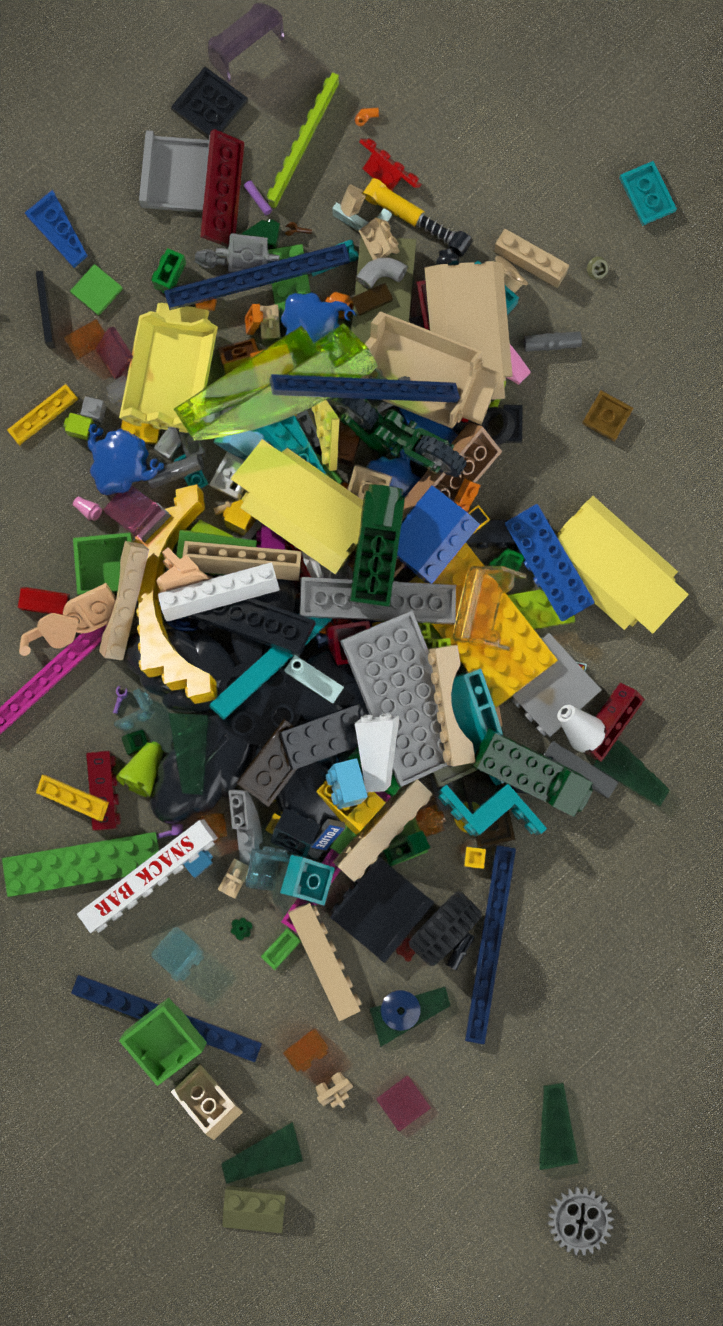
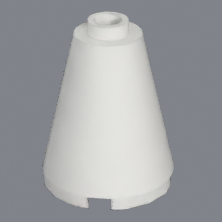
(581, 728)

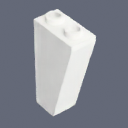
(377, 749)

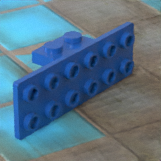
(549, 563)

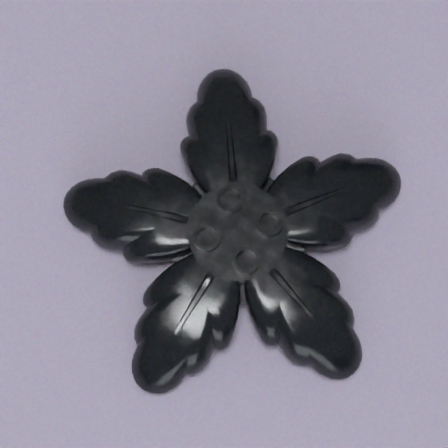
(243, 734)

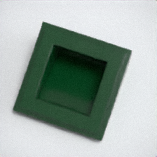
(134, 741)

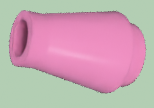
(87, 508)

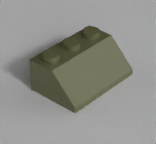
(254, 1209)

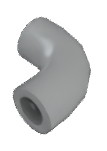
(381, 268)

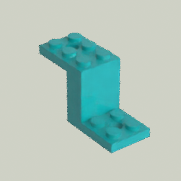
(491, 810)

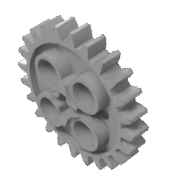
(598, 1223)

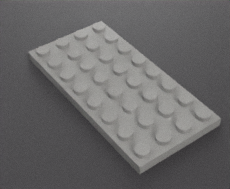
(396, 679)

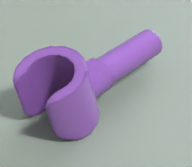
(119, 699)
(177, 829)

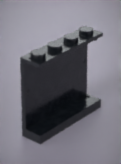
(381, 909)

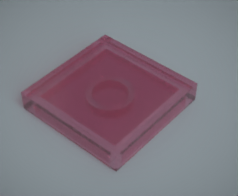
(114, 352)
(403, 1103)

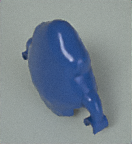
(312, 314)
(119, 461)
(399, 470)

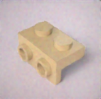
(379, 239)

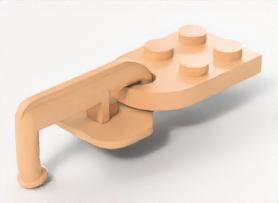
(79, 615)

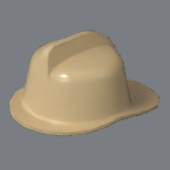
(512, 278)

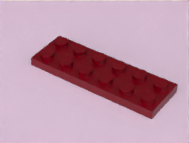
(222, 188)

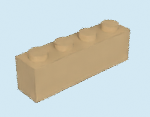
(531, 258)

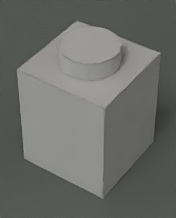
(93, 409)

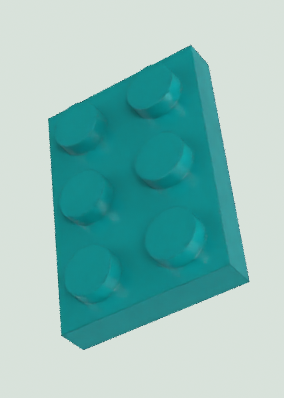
(647, 193)

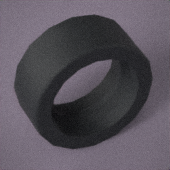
(508, 426)

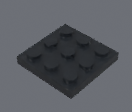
(209, 103)

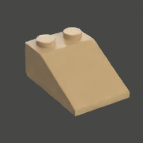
(206, 1102)

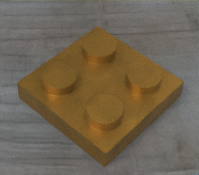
(607, 415)

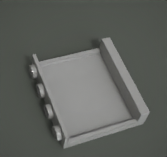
(173, 173)
(557, 686)

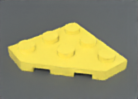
(328, 433)

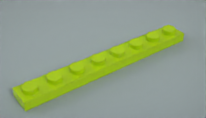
(299, 146)

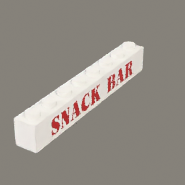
(147, 875)

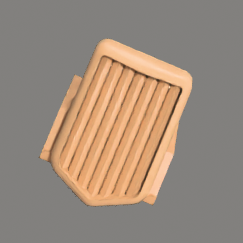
(180, 573)

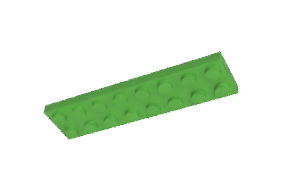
(77, 864)

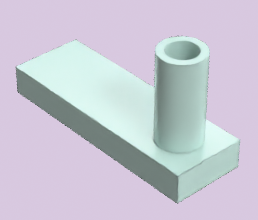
(355, 221)
(314, 679)

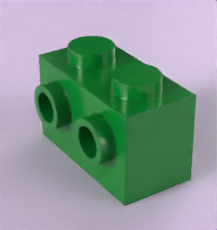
(169, 270)

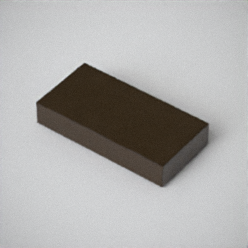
(372, 299)

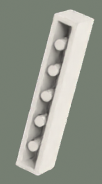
(218, 592)

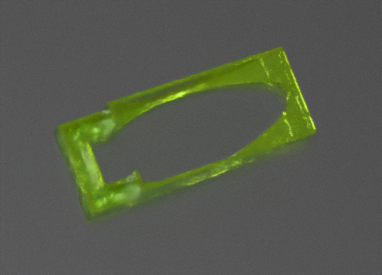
(248, 385)

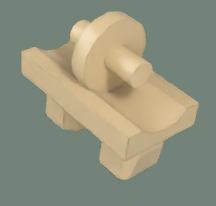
(270, 326)
(234, 878)
(337, 1092)

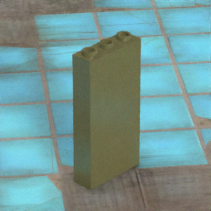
(400, 291)

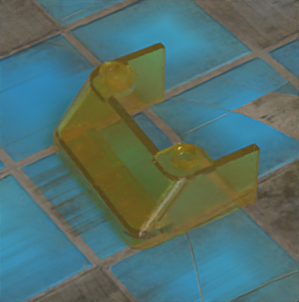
(480, 605)

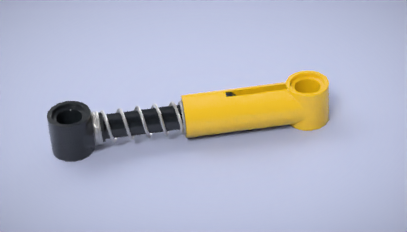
(379, 194)

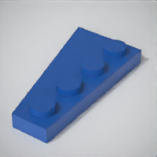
(54, 225)

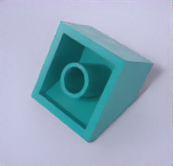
(307, 880)

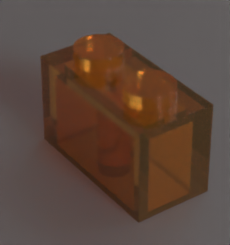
(85, 339)
(306, 1050)

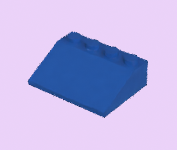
(433, 534)

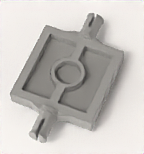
(246, 252)

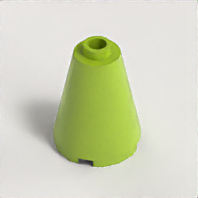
(142, 770)

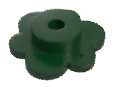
(241, 934)

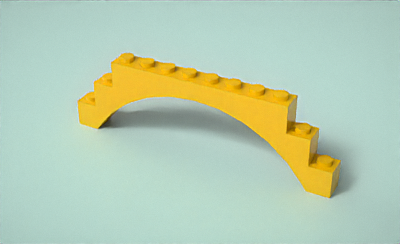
(156, 650)

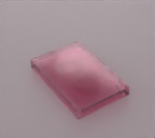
(132, 510)

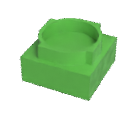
(98, 561)
(163, 1041)

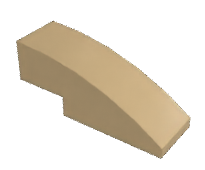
(352, 201)

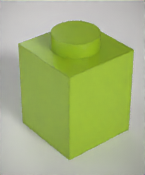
(78, 426)

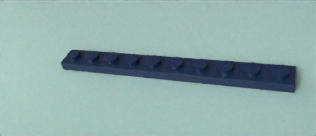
(257, 276)
(363, 388)
(490, 944)
(139, 1007)

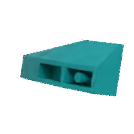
(290, 435)
(474, 708)

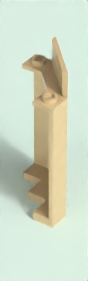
(471, 308)
(427, 356)

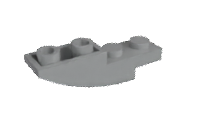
(246, 821)

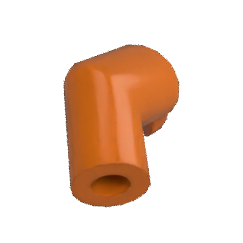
(364, 115)

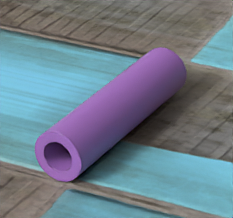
(258, 198)

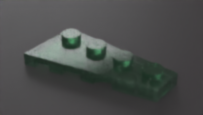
(190, 742)
(632, 773)
(430, 1004)
(556, 1137)
(268, 1154)

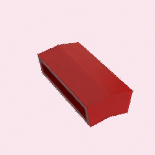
(42, 600)

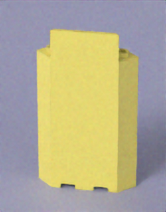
(167, 365)
(300, 504)
(620, 568)

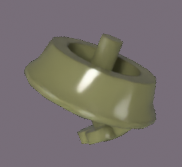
(597, 268)

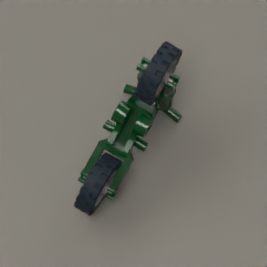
(390, 430)

